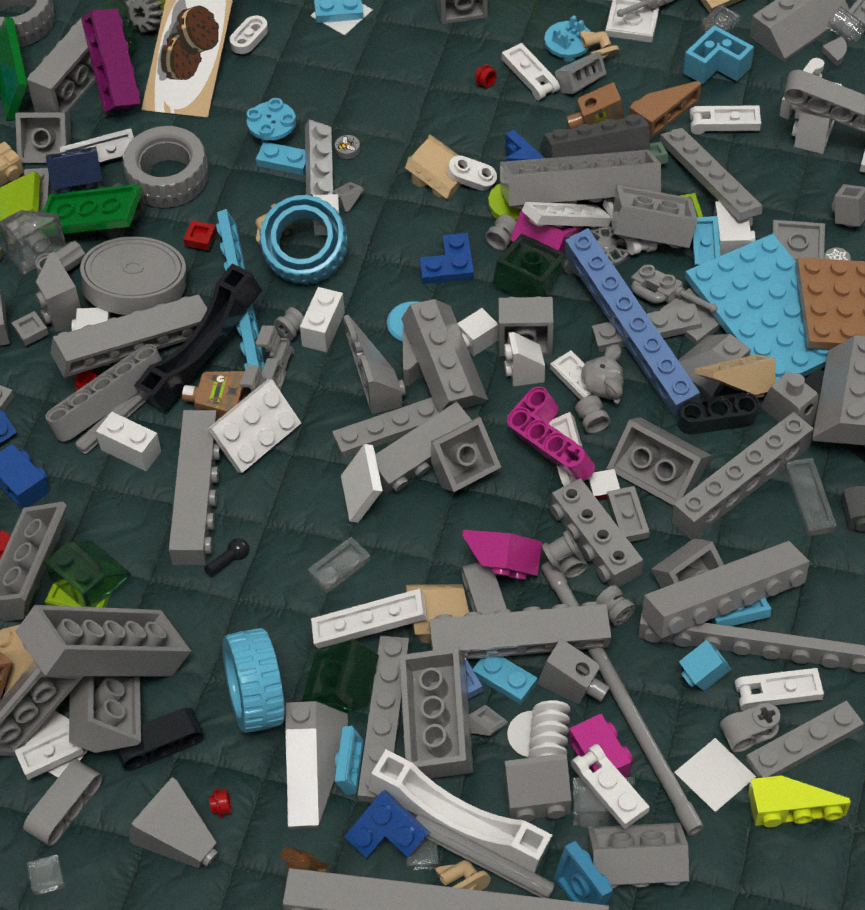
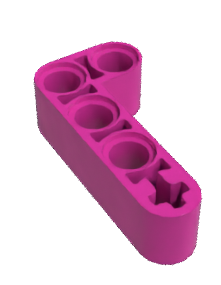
(531, 424)

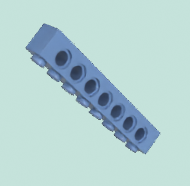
(630, 321)

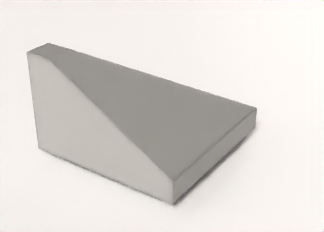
(348, 195)
(486, 721)

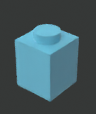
(704, 666)

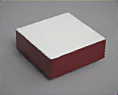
(603, 482)

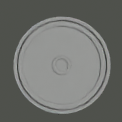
(132, 274)

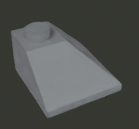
(710, 351)

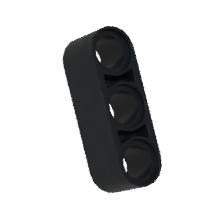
(728, 405)
(162, 738)

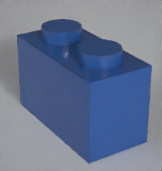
(21, 478)

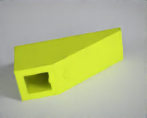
(786, 800)

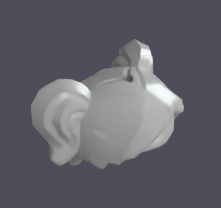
(604, 375)

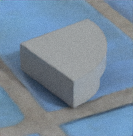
(835, 50)

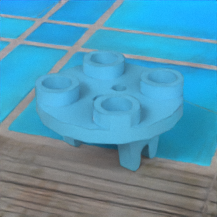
(564, 39)
(271, 120)

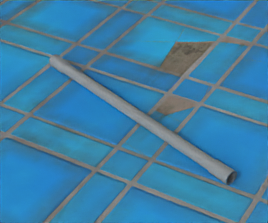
(683, 808)

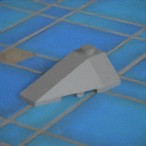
(376, 375)
(311, 749)

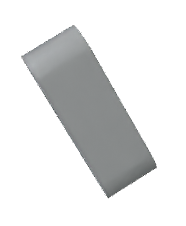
(482, 588)
(63, 802)

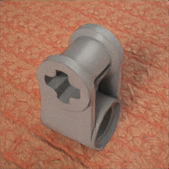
(566, 556)
(750, 727)

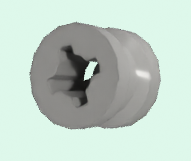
(289, 324)

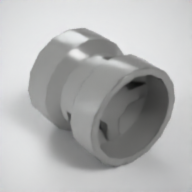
(501, 232)
(593, 416)
(618, 607)

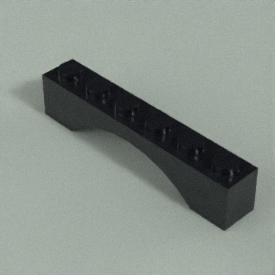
(231, 299)

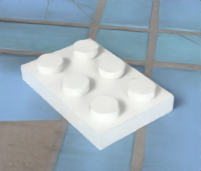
(254, 425)

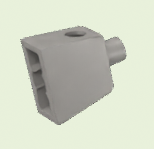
(791, 395)
(572, 674)

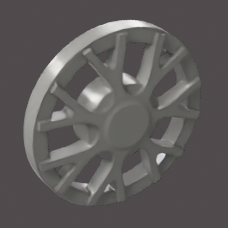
(609, 244)

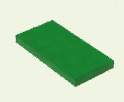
(12, 72)
(95, 208)

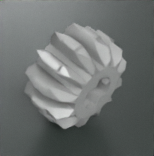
(145, 14)

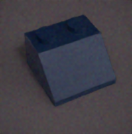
(74, 169)

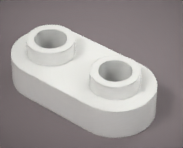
(248, 34)
(472, 174)

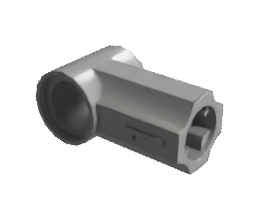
(69, 256)

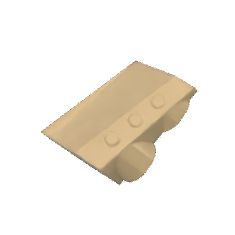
(429, 167)
(439, 600)

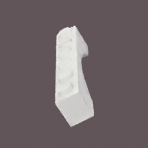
(420, 795)

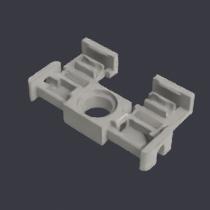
(275, 366)

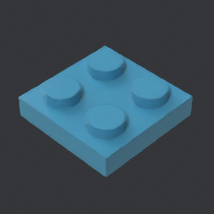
(580, 877)

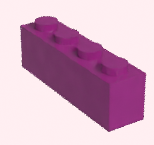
(111, 60)

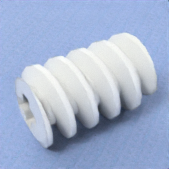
(549, 728)

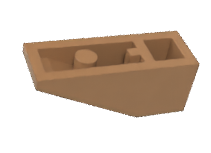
(666, 105)

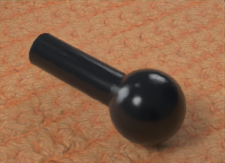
(236, 550)

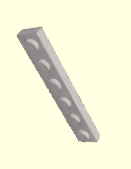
(711, 174)
(384, 710)

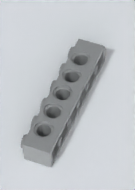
(742, 475)

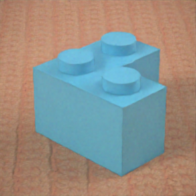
(718, 52)

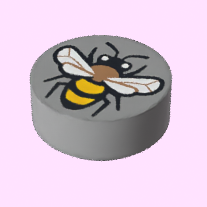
(347, 147)

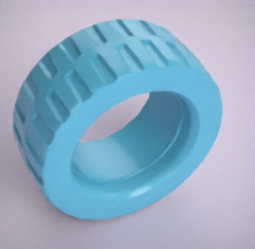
(311, 269)
(253, 680)

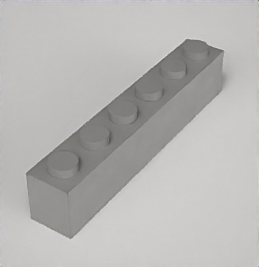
(119, 337)
(194, 490)
(724, 589)
(522, 631)

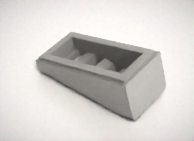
(567, 77)

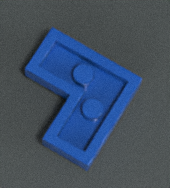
(453, 265)
(390, 820)

